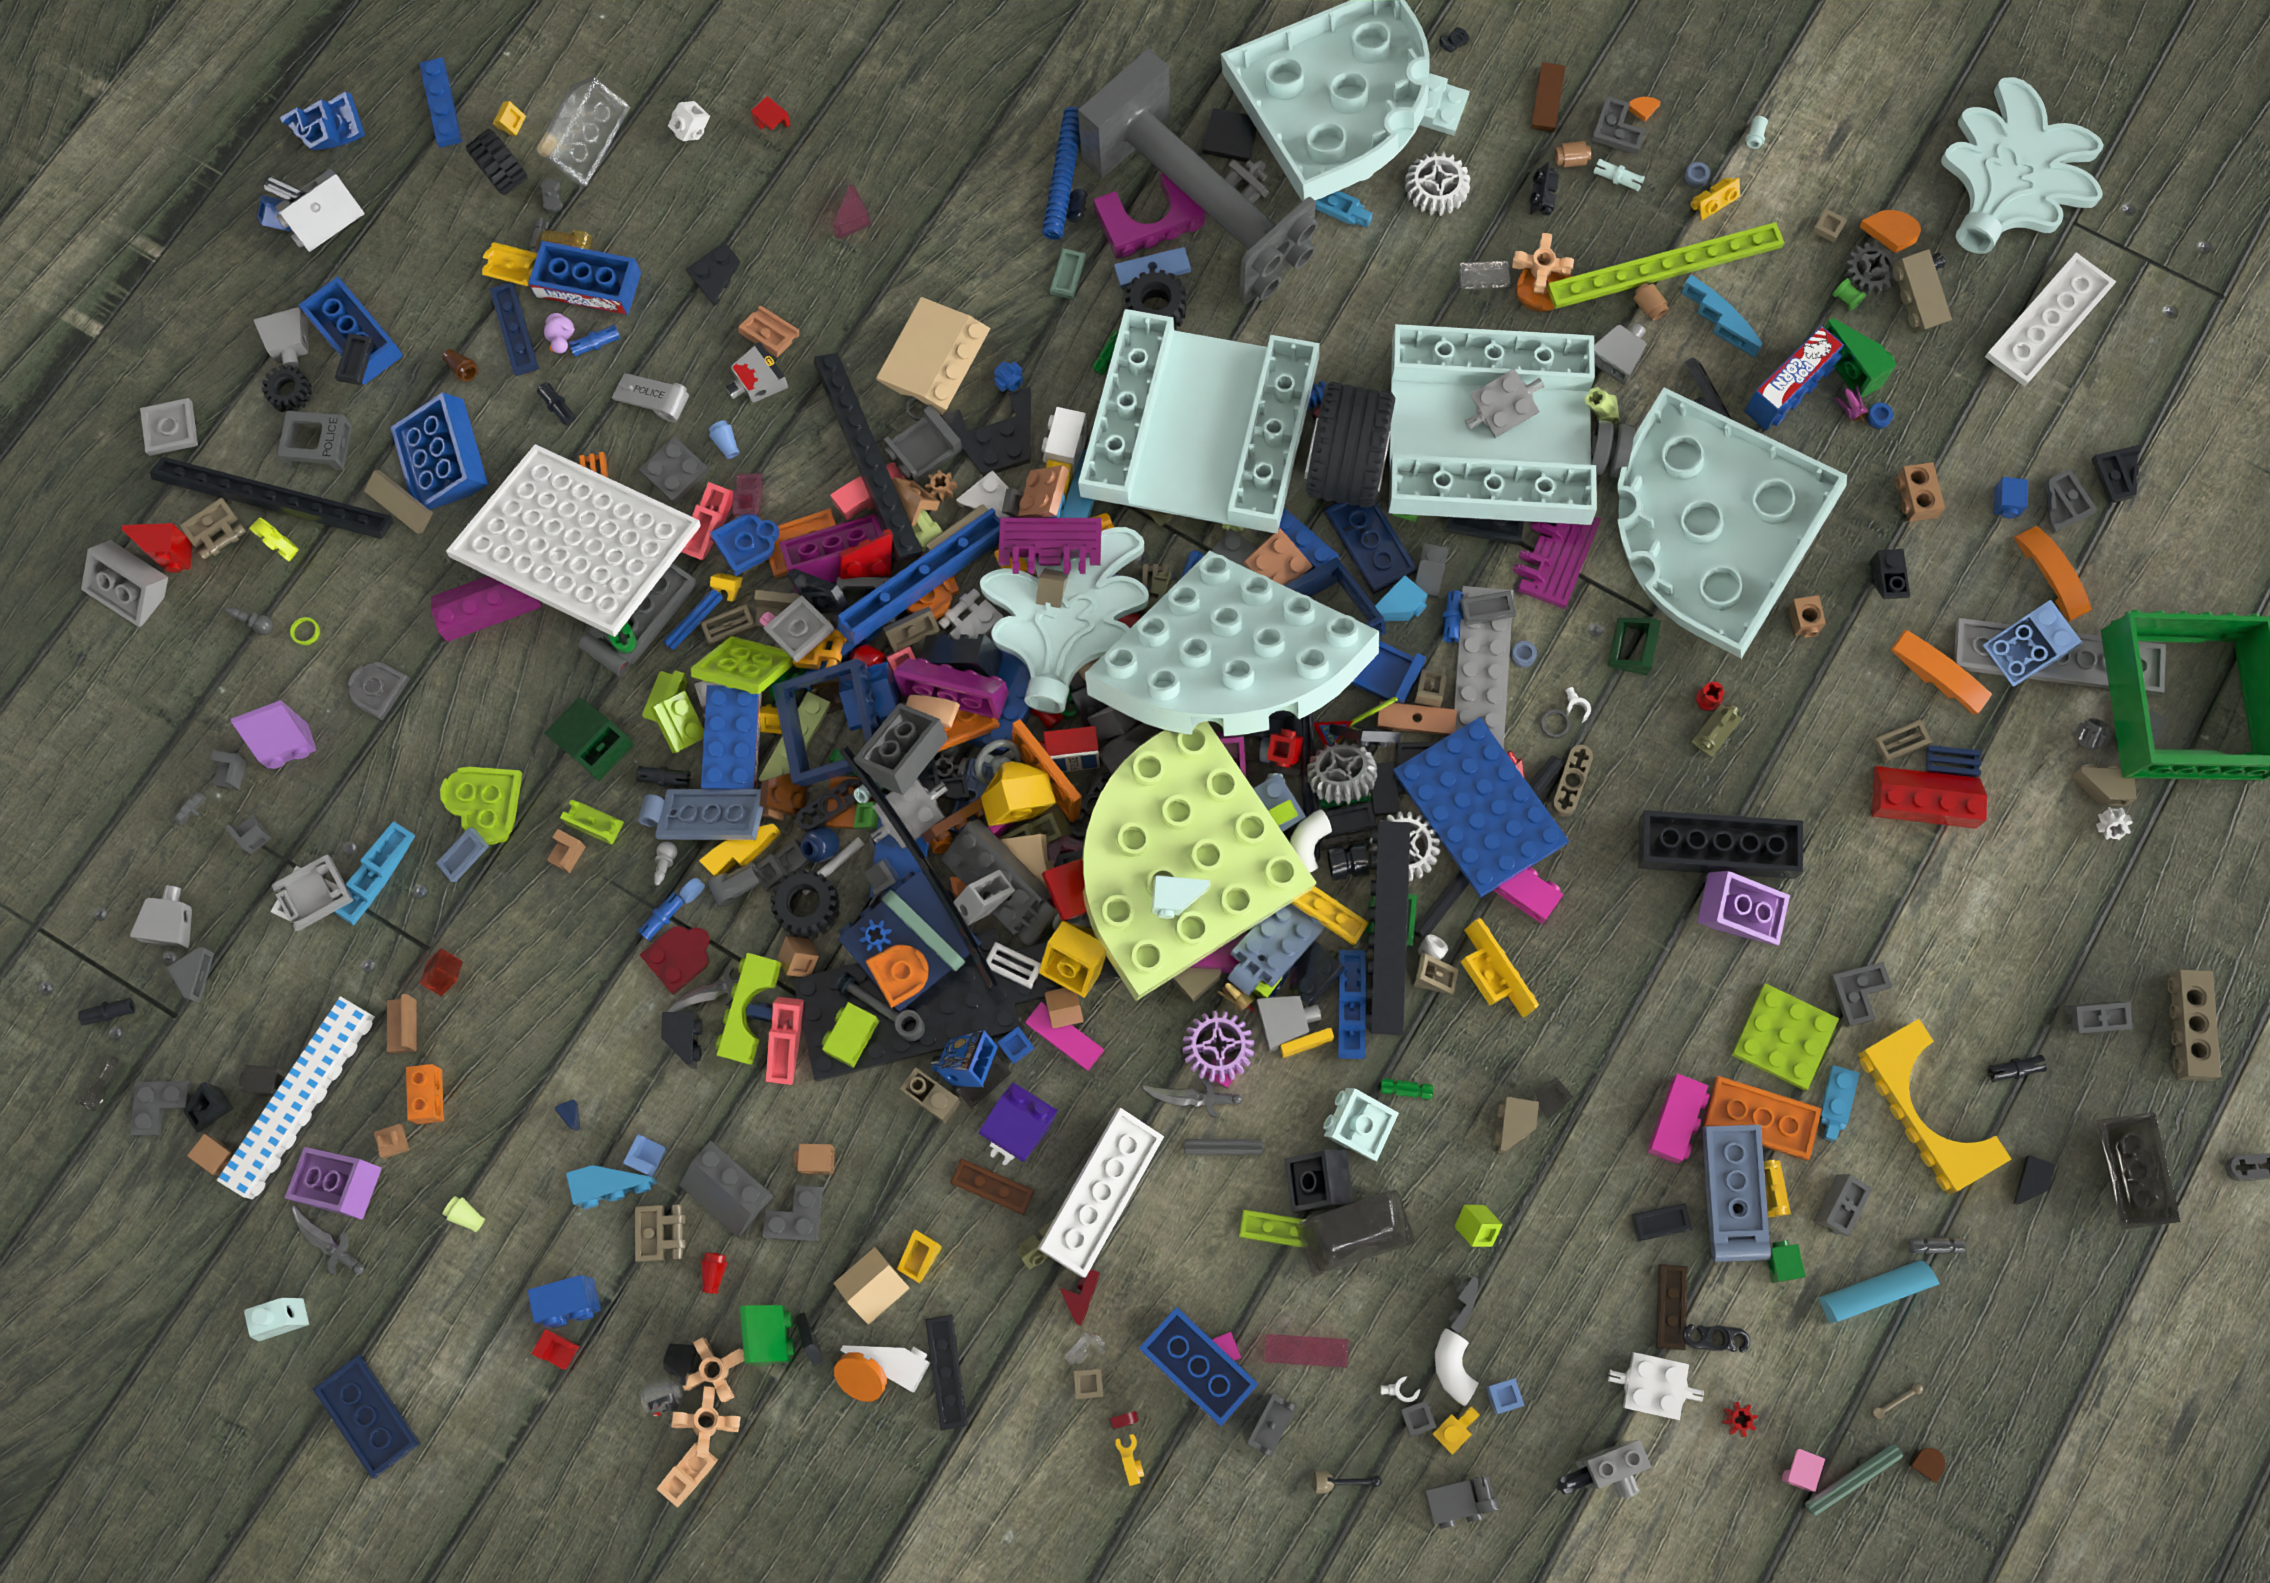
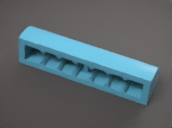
(1878, 1291)

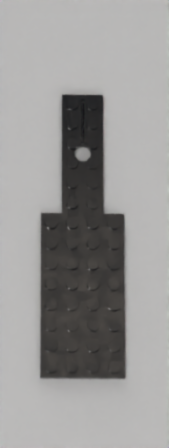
(950, 1008)

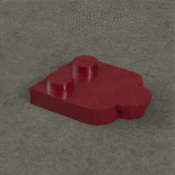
(678, 956)

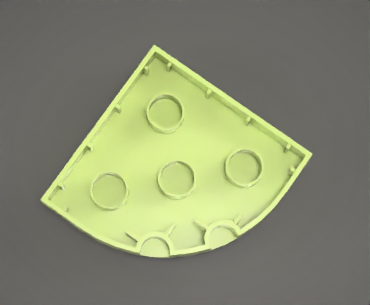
(1191, 815)

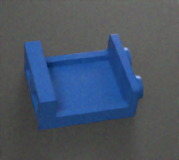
(1390, 674)

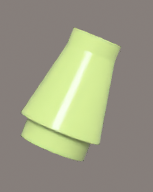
(463, 1214)

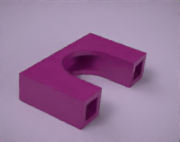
(1131, 236)

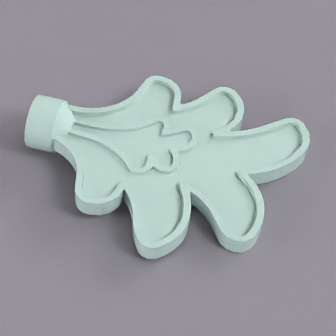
(2019, 167)
(1064, 639)

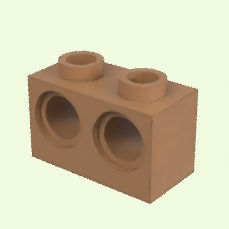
(1926, 492)

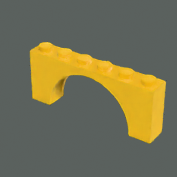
(1953, 1162)

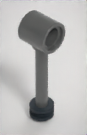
(847, 984)

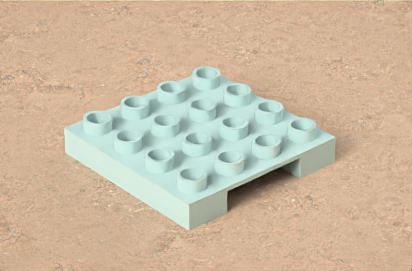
(1199, 423)
(1523, 475)

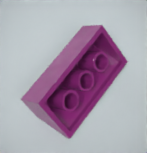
(820, 550)
(478, 607)
(969, 689)

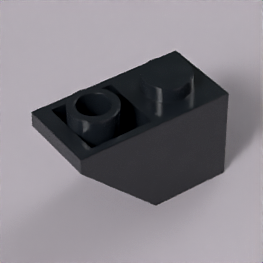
(1890, 574)
(681, 1034)

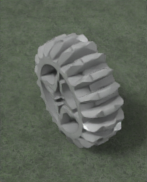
(1342, 772)

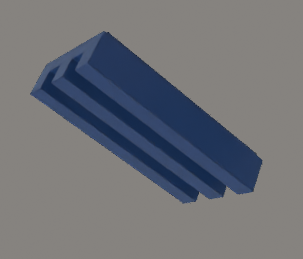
(1975, 762)

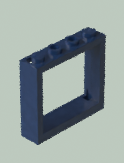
(1323, 577)
(791, 724)

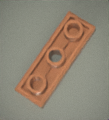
(1433, 719)

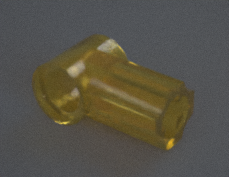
(576, 238)

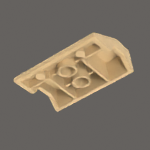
(933, 354)

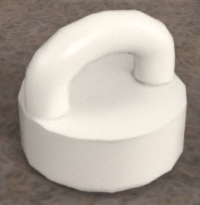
(1433, 946)

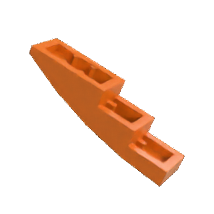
(1942, 671)

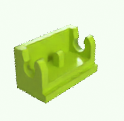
(592, 822)

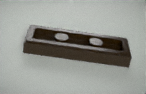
(1671, 1306)

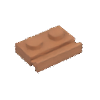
(770, 330)

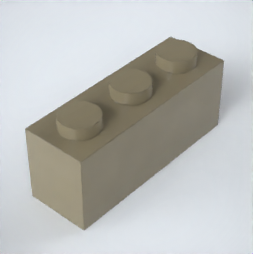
(1921, 291)

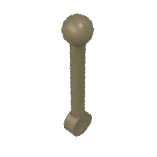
(1878, 1413)

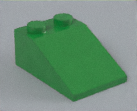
(1862, 359)
(766, 1334)

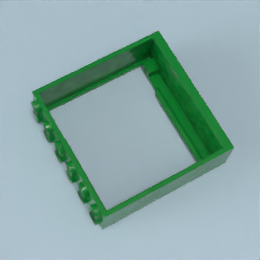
(2130, 703)

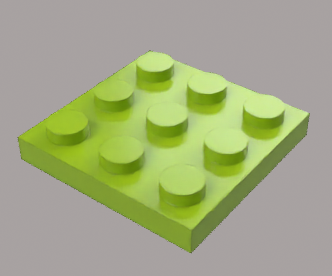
(743, 665)
(1785, 1037)

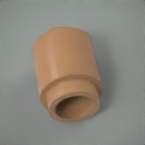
(1572, 154)
(1651, 301)

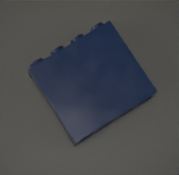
(926, 904)

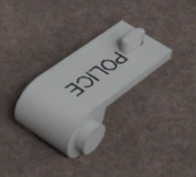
(661, 397)

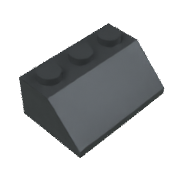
(901, 748)
(725, 1189)

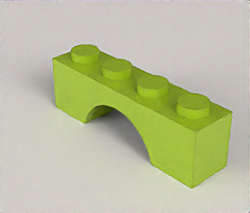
(737, 1039)

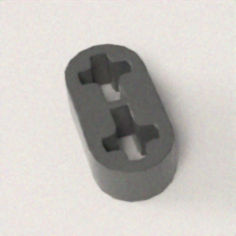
(2253, 1161)

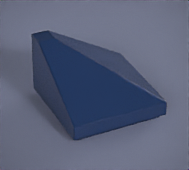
(569, 1113)

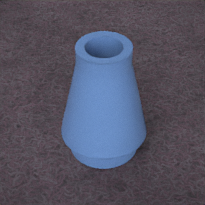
(723, 437)

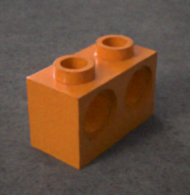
(424, 1094)

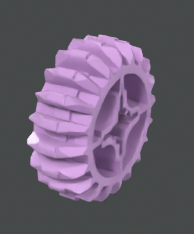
(1229, 1043)

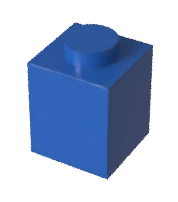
(2010, 497)

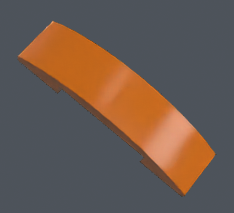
(2057, 571)

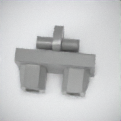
(1239, 174)

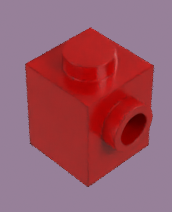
(1285, 748)

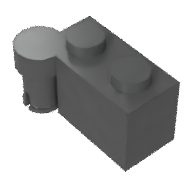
(1460, 1500)

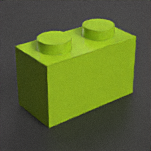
(850, 1034)

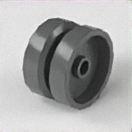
(1615, 450)

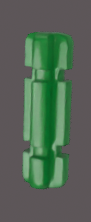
(1105, 356)
(1407, 1088)

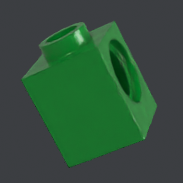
(1785, 1262)

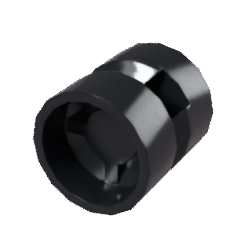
(1348, 861)

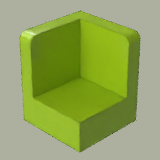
(1478, 1225)

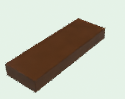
(1548, 97)
(992, 1187)

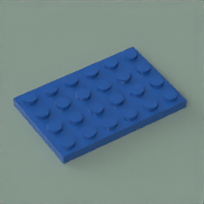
(1480, 807)

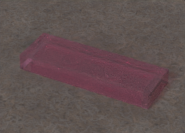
(1306, 1350)

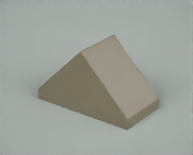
(1051, 587)
(1430, 689)
(1435, 975)
(1196, 982)

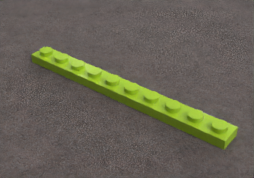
(1665, 265)

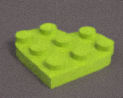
(483, 800)

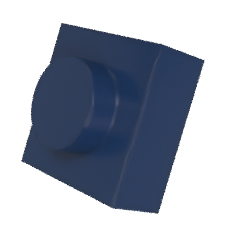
(761, 1011)

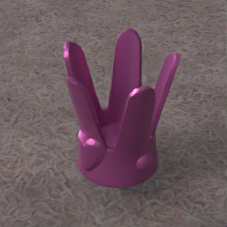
(1858, 409)

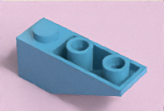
(600, 1183)

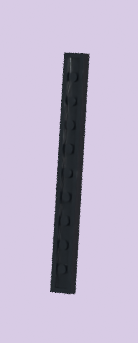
(867, 456)
(271, 497)

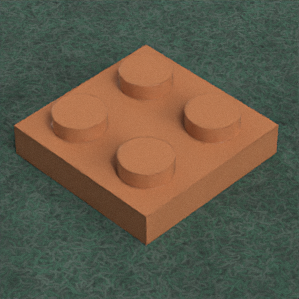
(1043, 492)
(1278, 559)

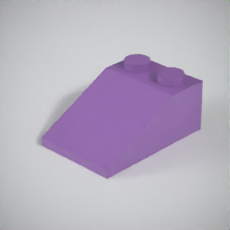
(275, 734)
(1743, 907)
(333, 1182)

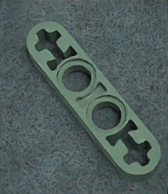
(923, 930)

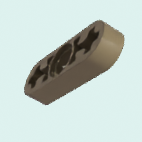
(1571, 761)

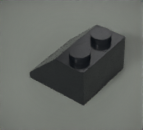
(1319, 1181)

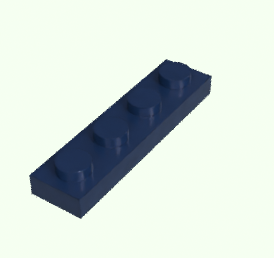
(514, 328)

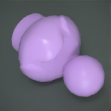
(558, 331)

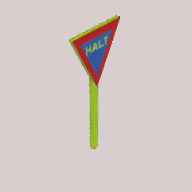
(1322, 728)

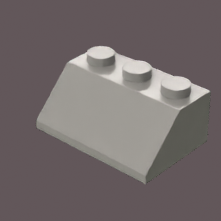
(123, 582)

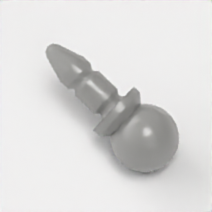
(666, 854)

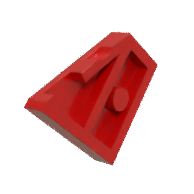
(867, 558)

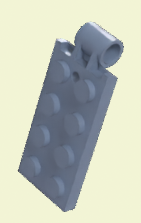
(703, 814)
(1278, 945)

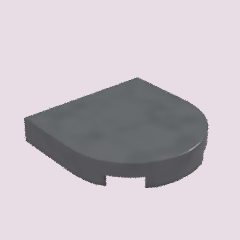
(376, 688)

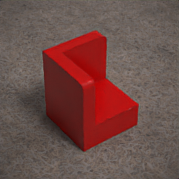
(769, 114)
(555, 1349)

